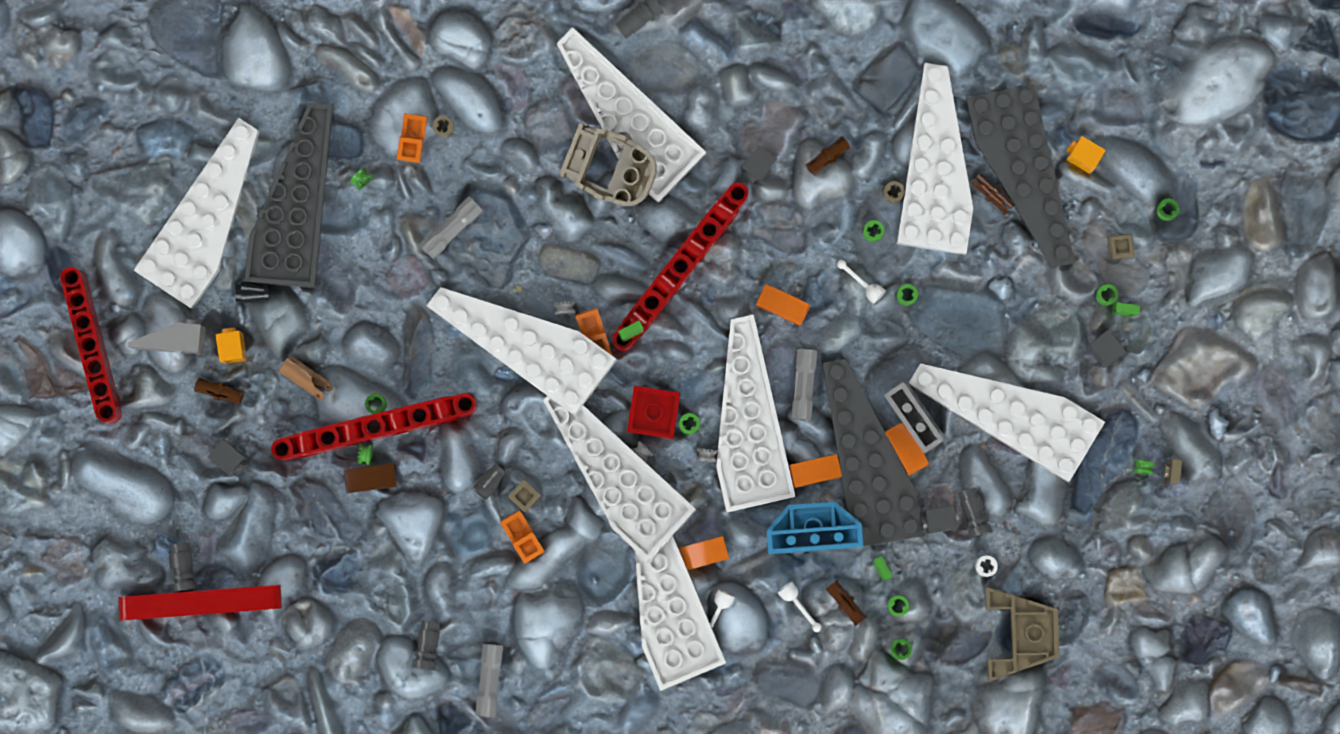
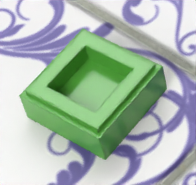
(1125, 309)
(631, 331)
(882, 568)

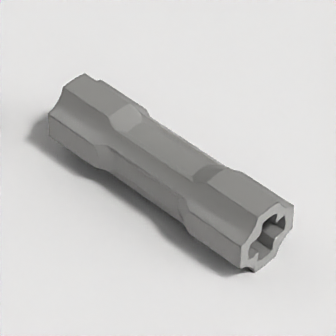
(446, 232)
(804, 382)
(489, 678)

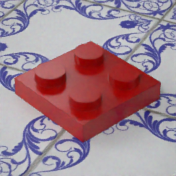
(653, 412)

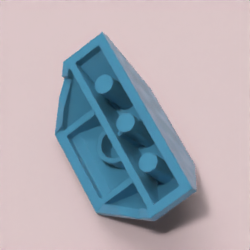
(813, 529)

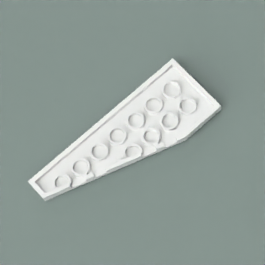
(629, 112)
(937, 188)
(193, 240)
(545, 354)
(1029, 421)
(750, 444)
(629, 491)
(672, 619)

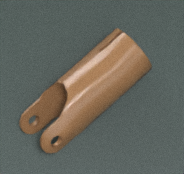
(304, 377)

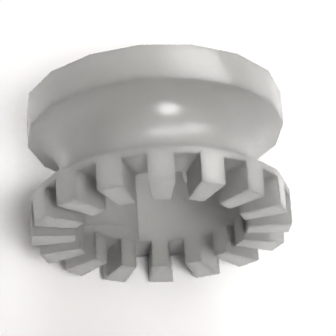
(564, 309)
(642, 452)
(706, 455)

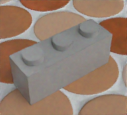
(915, 417)

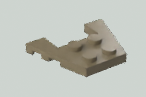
(1032, 633)

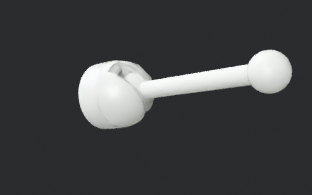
(873, 292)
(789, 593)
(722, 600)

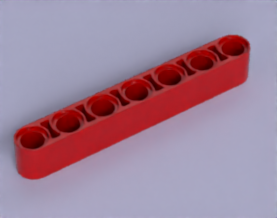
(83, 336)
(200, 602)

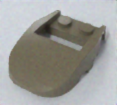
(631, 177)

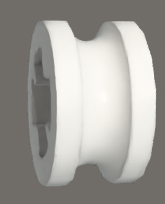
(992, 562)

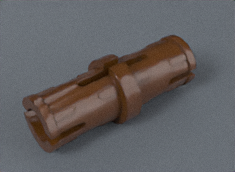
(828, 156)
(993, 194)
(219, 391)
(846, 603)

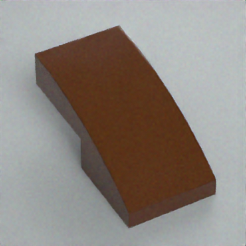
(370, 478)

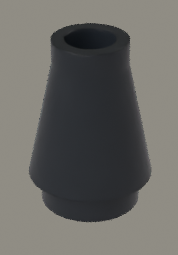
(249, 292)

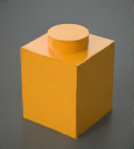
(1084, 154)
(231, 346)

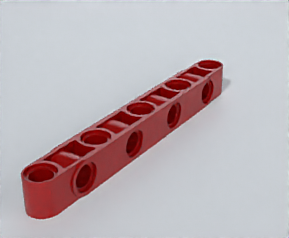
(690, 253)
(357, 430)

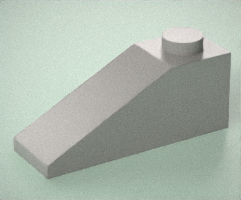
(176, 338)

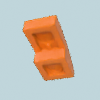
(412, 138)
(783, 305)
(592, 327)
(907, 449)
(815, 471)
(522, 536)
(704, 553)

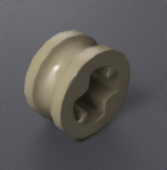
(436, 126)
(887, 189)

